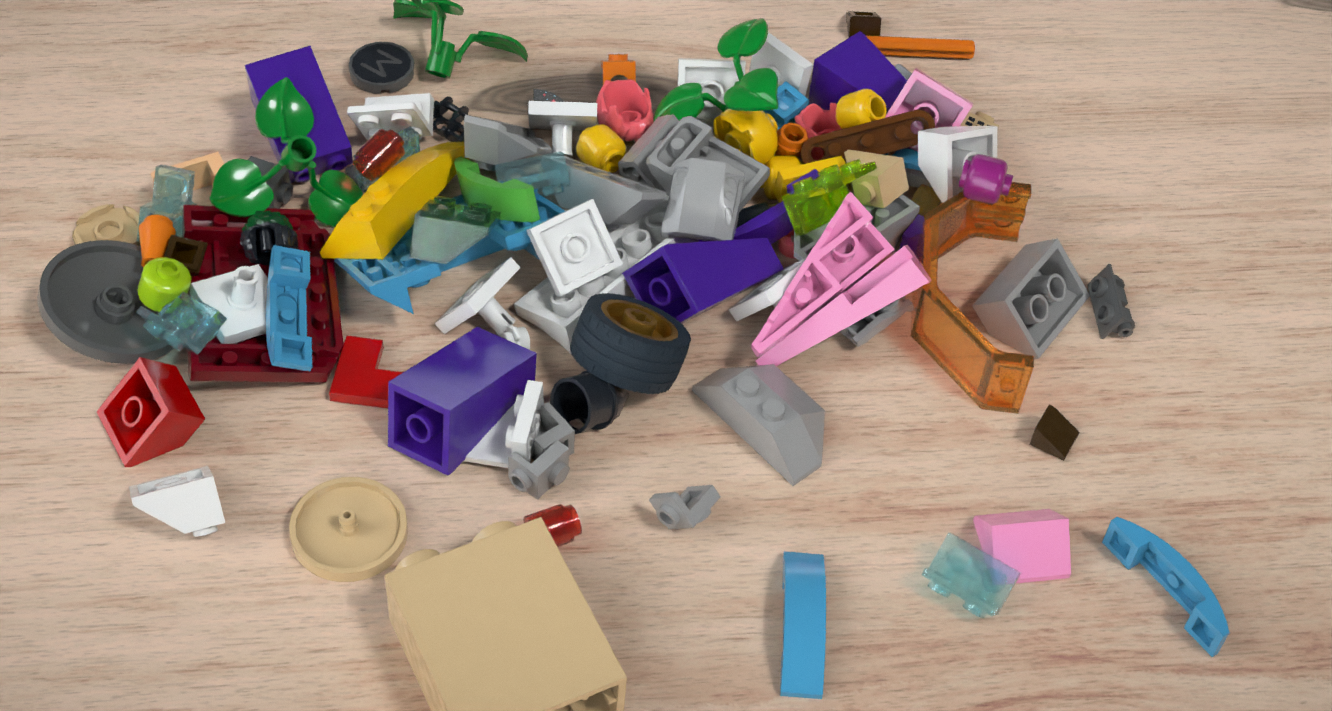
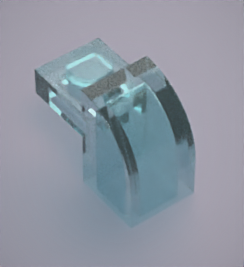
(171, 191)

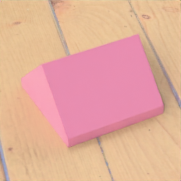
(1029, 542)

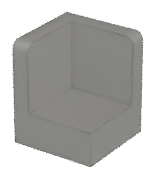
(552, 428)

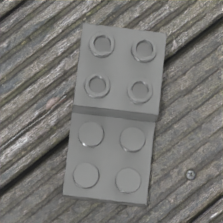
(672, 141)

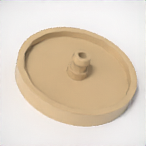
(348, 529)

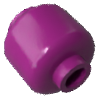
(985, 179)

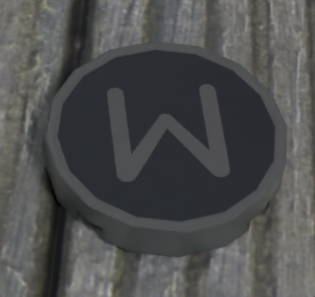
(381, 67)

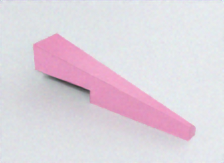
(837, 262)
(879, 288)

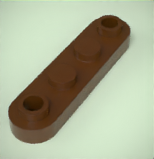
(872, 137)

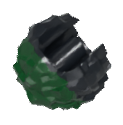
(263, 232)

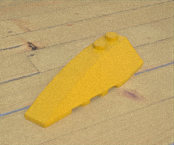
(391, 203)

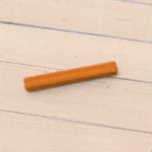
(924, 47)

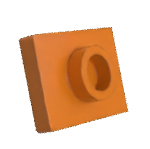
(618, 65)

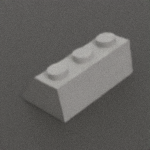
(1032, 298)

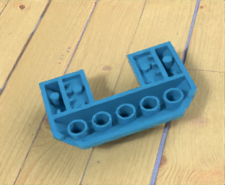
(397, 271)

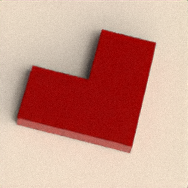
(358, 376)

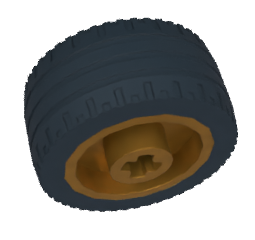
(629, 343)

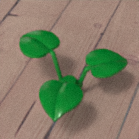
(442, 53)
(752, 92)
(284, 114)

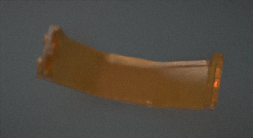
(983, 372)

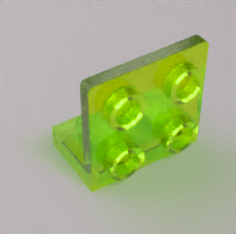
(817, 200)

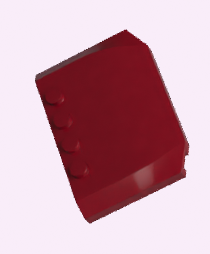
(250, 358)

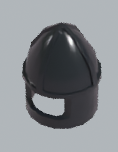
(588, 400)

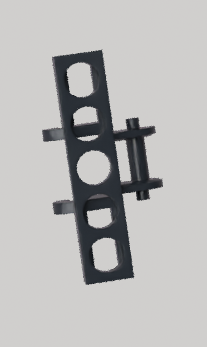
(453, 124)

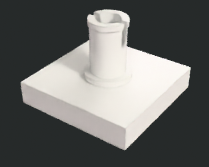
(785, 62)
(715, 78)
(562, 120)
(574, 247)
(767, 293)
(239, 298)
(481, 299)

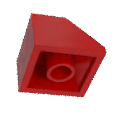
(150, 412)

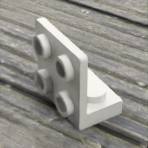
(394, 114)
(513, 431)

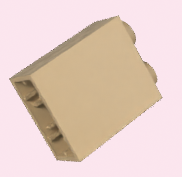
(502, 627)

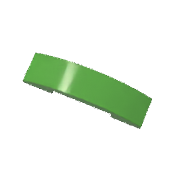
(512, 198)

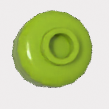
(162, 282)

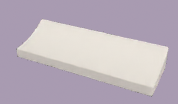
(561, 313)

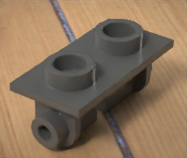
(1109, 304)

